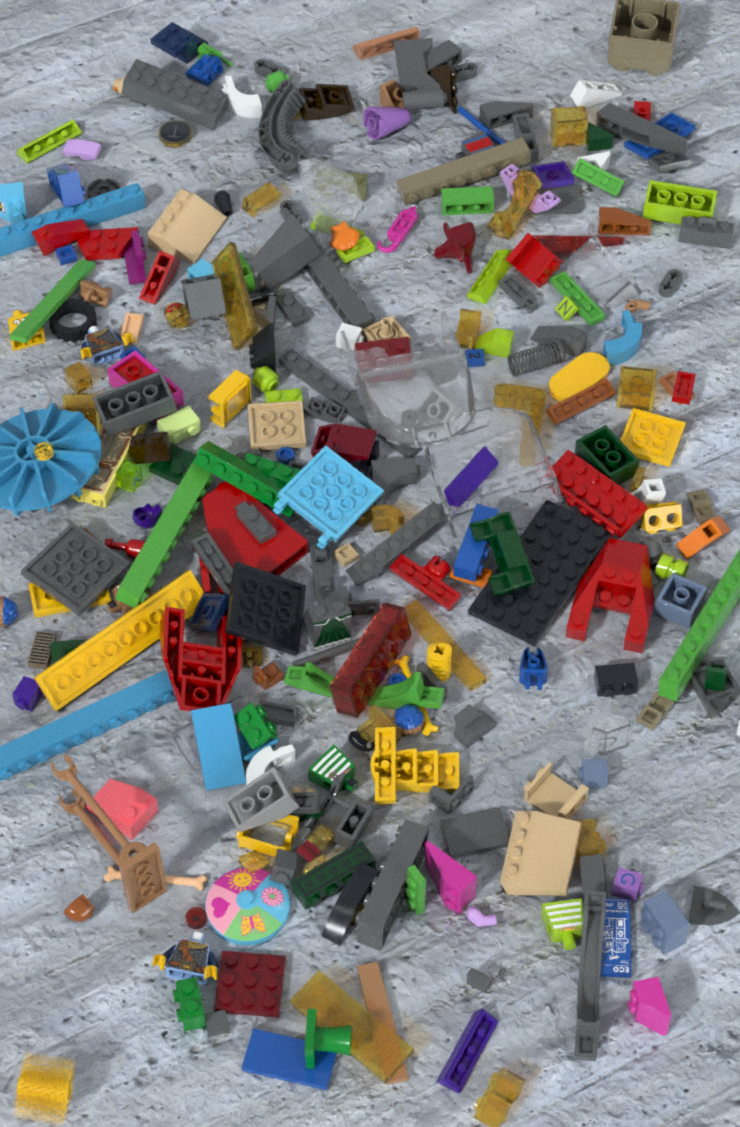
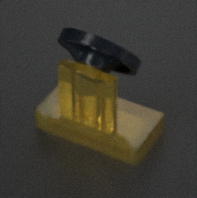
(366, 732)

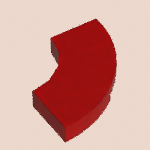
(204, 576)

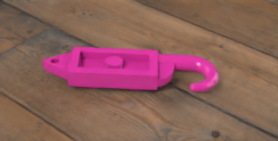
(399, 229)

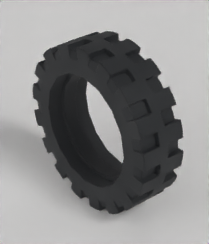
(73, 333)

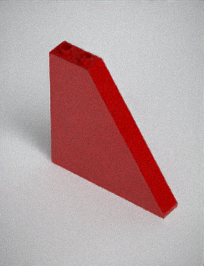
(239, 544)

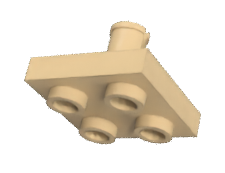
(385, 329)

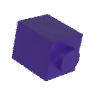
(27, 694)

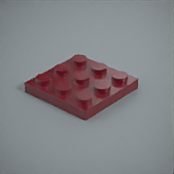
(250, 984)

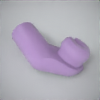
(479, 918)

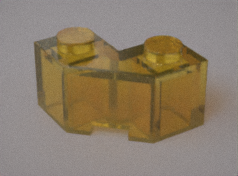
(497, 1100)

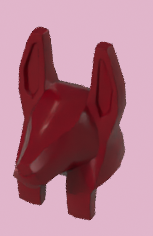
(458, 244)

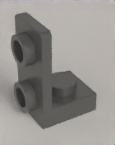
(359, 607)
(447, 802)

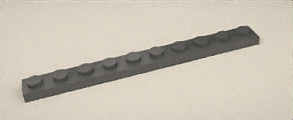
(336, 393)

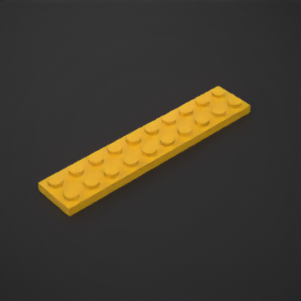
(116, 642)

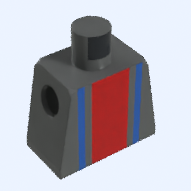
(474, 144)

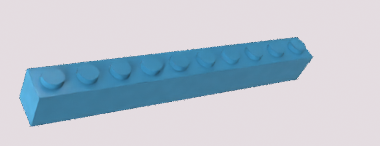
(92, 211)
(85, 724)

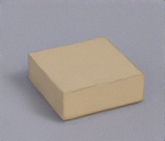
(346, 554)

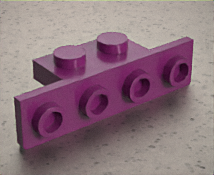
(134, 259)

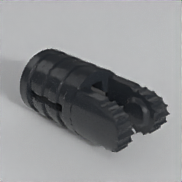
(260, 295)

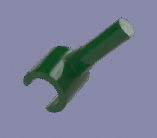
(315, 816)

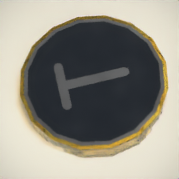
(175, 133)

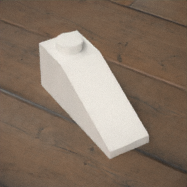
(593, 92)

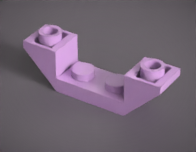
(540, 202)

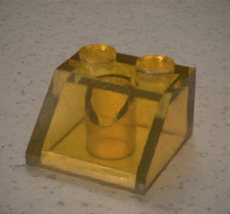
(84, 403)

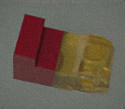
(316, 843)

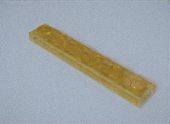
(433, 633)

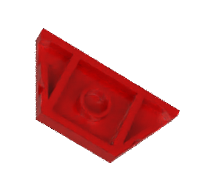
(105, 243)

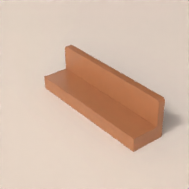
(384, 43)

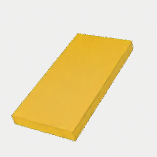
(46, 605)

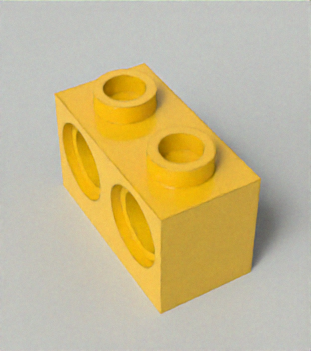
(661, 512)

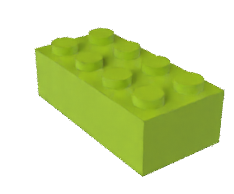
(671, 201)

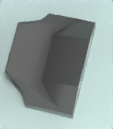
(472, 725)

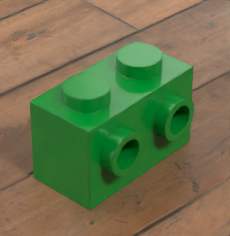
(190, 1004)

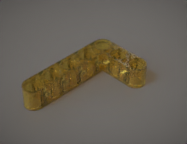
(522, 398)

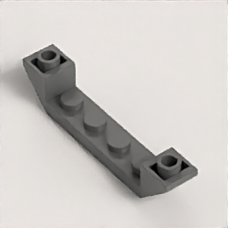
(211, 556)

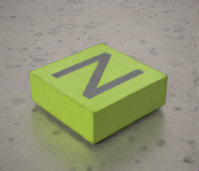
(567, 308)

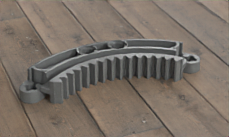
(276, 127)

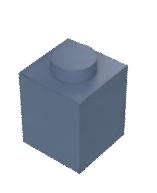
(593, 772)

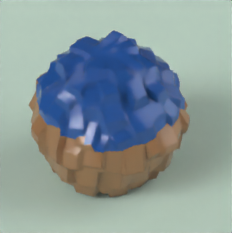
(8, 611)
(409, 719)

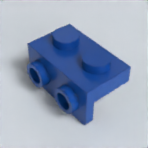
(206, 69)

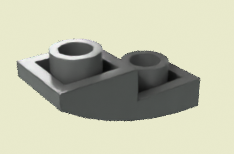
(326, 412)

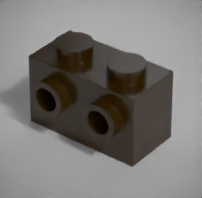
(150, 448)

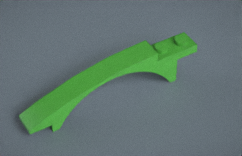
(393, 696)

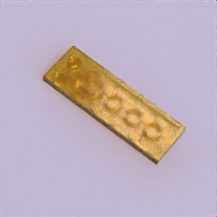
(236, 298)
(372, 1041)

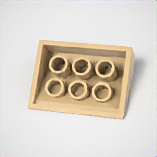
(186, 227)
(540, 854)

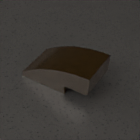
(325, 101)

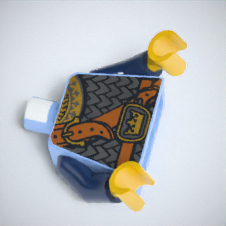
(103, 345)
(189, 960)

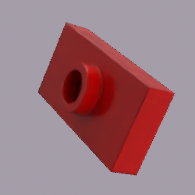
(642, 109)
(683, 387)

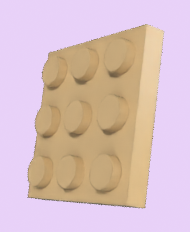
(276, 425)

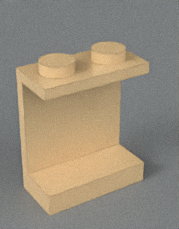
(554, 795)

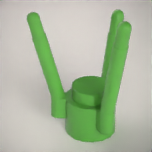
(206, 49)

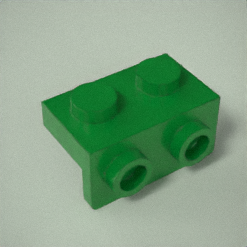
(255, 725)

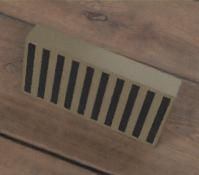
(40, 650)

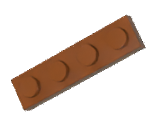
(580, 401)

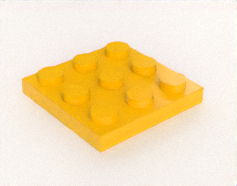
(652, 436)

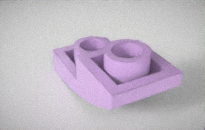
(85, 149)

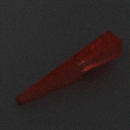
(567, 244)

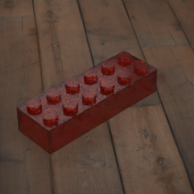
(370, 660)

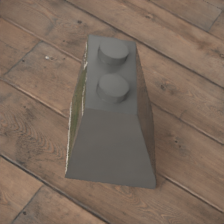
(328, 623)

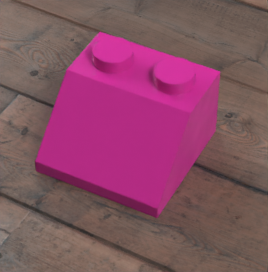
(650, 1005)

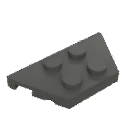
(713, 700)

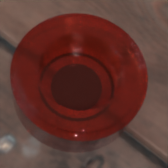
(196, 918)

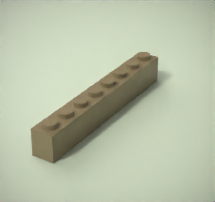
(463, 171)

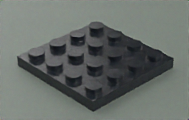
(265, 609)

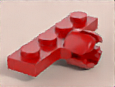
(428, 579)

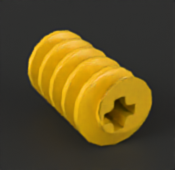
(439, 659)

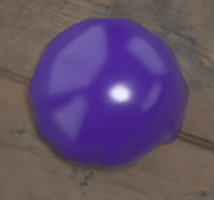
(147, 516)

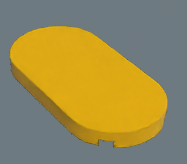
(578, 375)

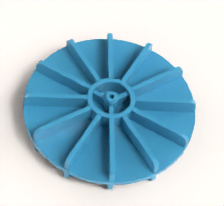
(38, 484)

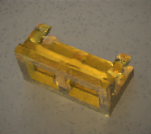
(260, 198)

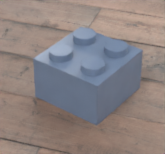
(680, 600)
(664, 923)

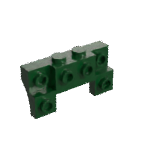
(508, 552)

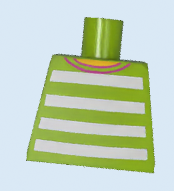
(563, 921)

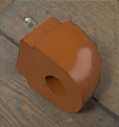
(79, 909)

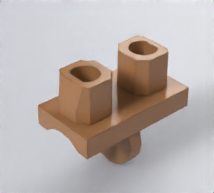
(93, 293)

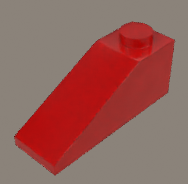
(59, 234)
(160, 277)

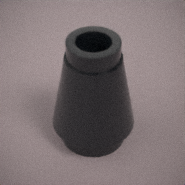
(223, 202)

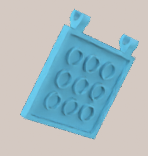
(329, 495)

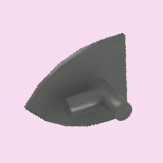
(710, 907)

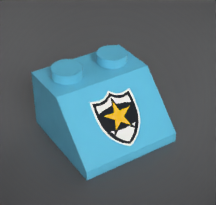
(12, 202)

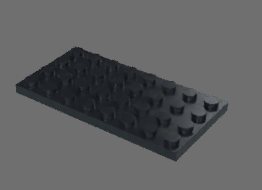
(559, 554)

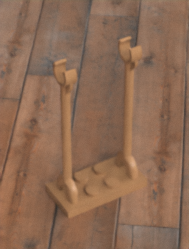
(143, 872)

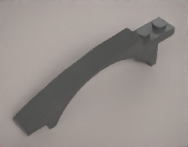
(589, 976)

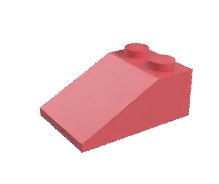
(126, 806)

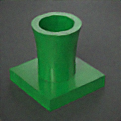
(325, 1039)

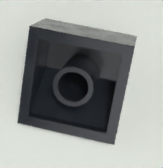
(263, 349)

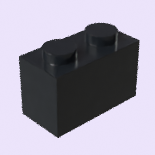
(615, 679)

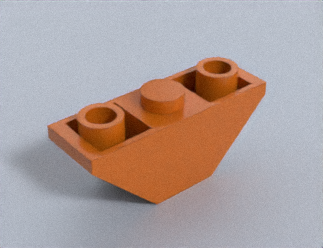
(703, 537)

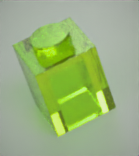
(128, 476)

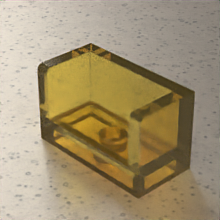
(468, 328)

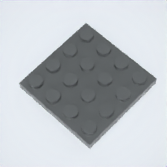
(75, 569)

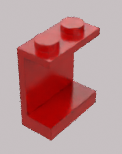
(534, 260)

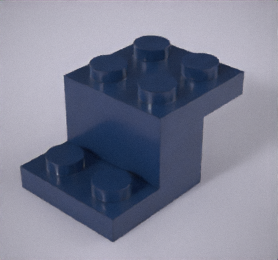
(178, 42)

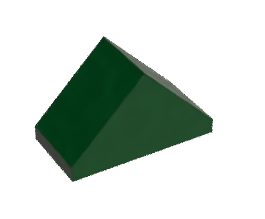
(598, 139)
(716, 677)

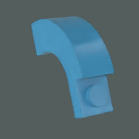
(624, 348)

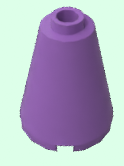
(384, 120)

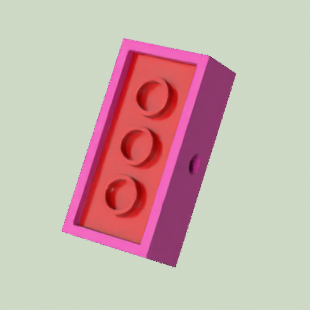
(136, 367)

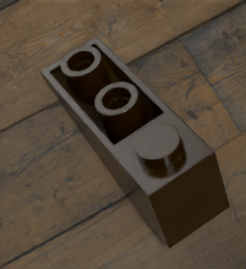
(446, 77)

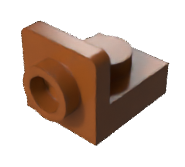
(267, 676)

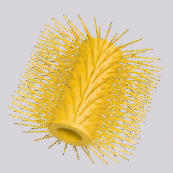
(44, 1088)

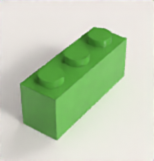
(467, 200)

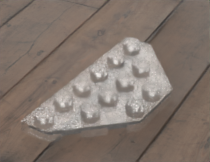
(331, 197)

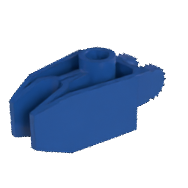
(533, 669)

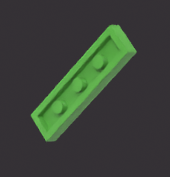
(587, 308)

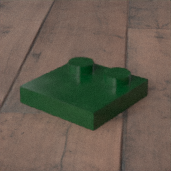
(175, 468)

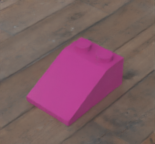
(452, 880)

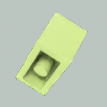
(180, 425)

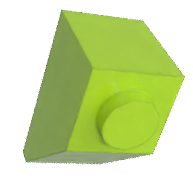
(496, 342)

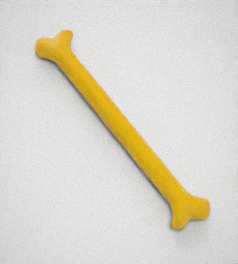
(428, 726)

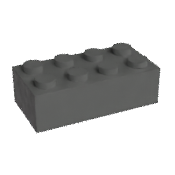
(134, 403)

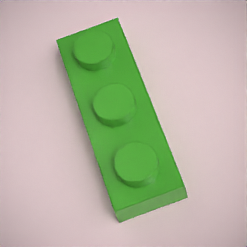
(598, 177)
(415, 890)

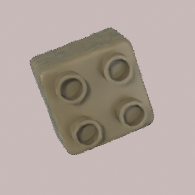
(643, 35)

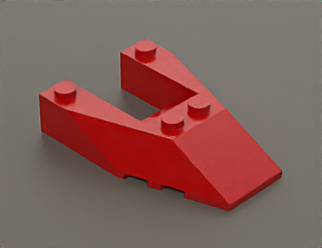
(618, 583)
(198, 672)

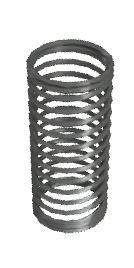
(554, 352)

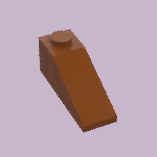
(620, 222)

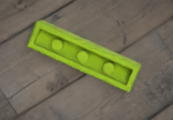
(49, 141)
(489, 277)

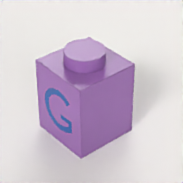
(628, 884)

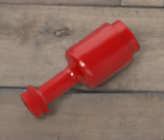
(132, 547)

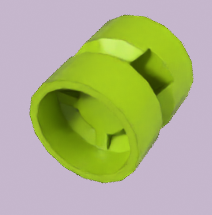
(668, 565)

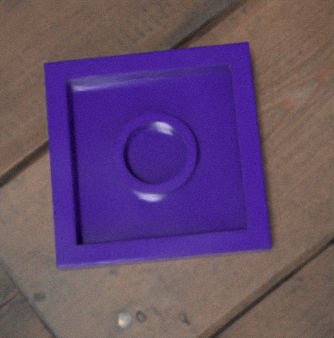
(553, 175)

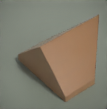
(391, 94)

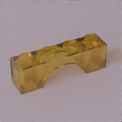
(525, 189)

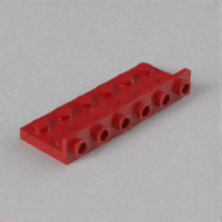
(597, 495)

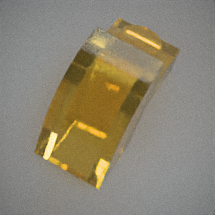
(386, 518)

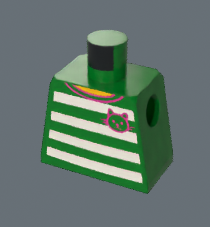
(329, 766)

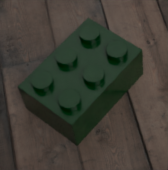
(607, 455)

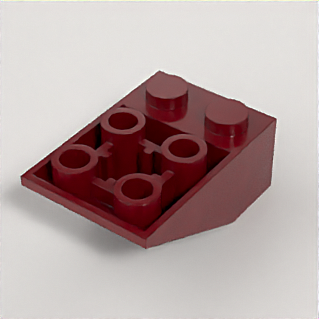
(347, 441)

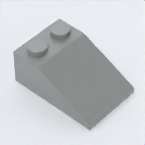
(261, 801)

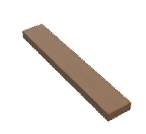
(378, 1005)

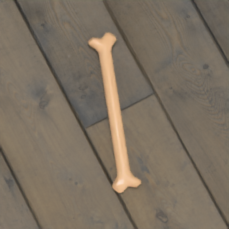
(196, 882)

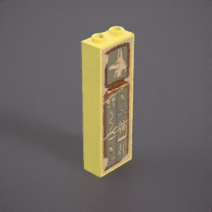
(114, 451)

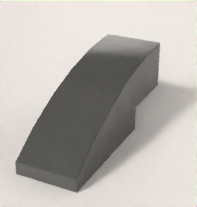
(523, 128)

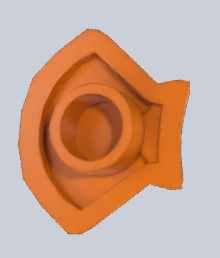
(343, 237)

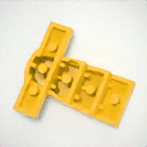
(409, 769)

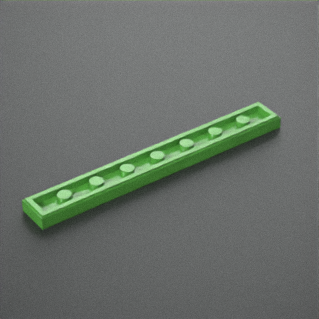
(52, 301)

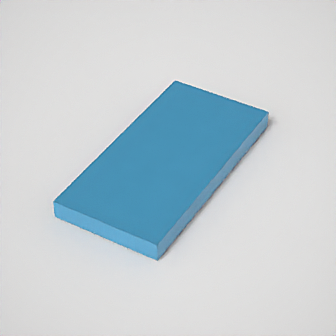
(218, 746)

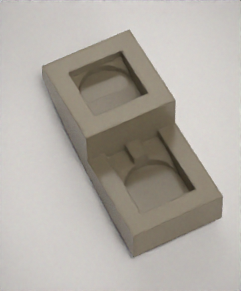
(701, 506)
(655, 711)

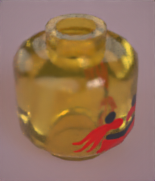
(176, 315)

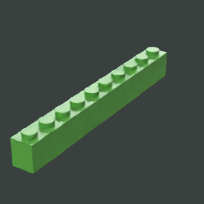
(164, 536)
(702, 633)

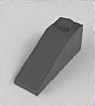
(500, 112)
(572, 338)

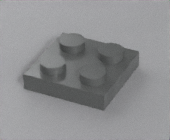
(669, 161)

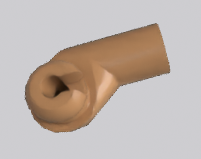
(636, 304)

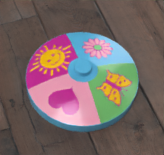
(247, 907)

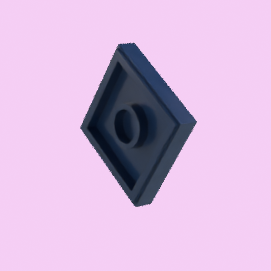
(209, 612)

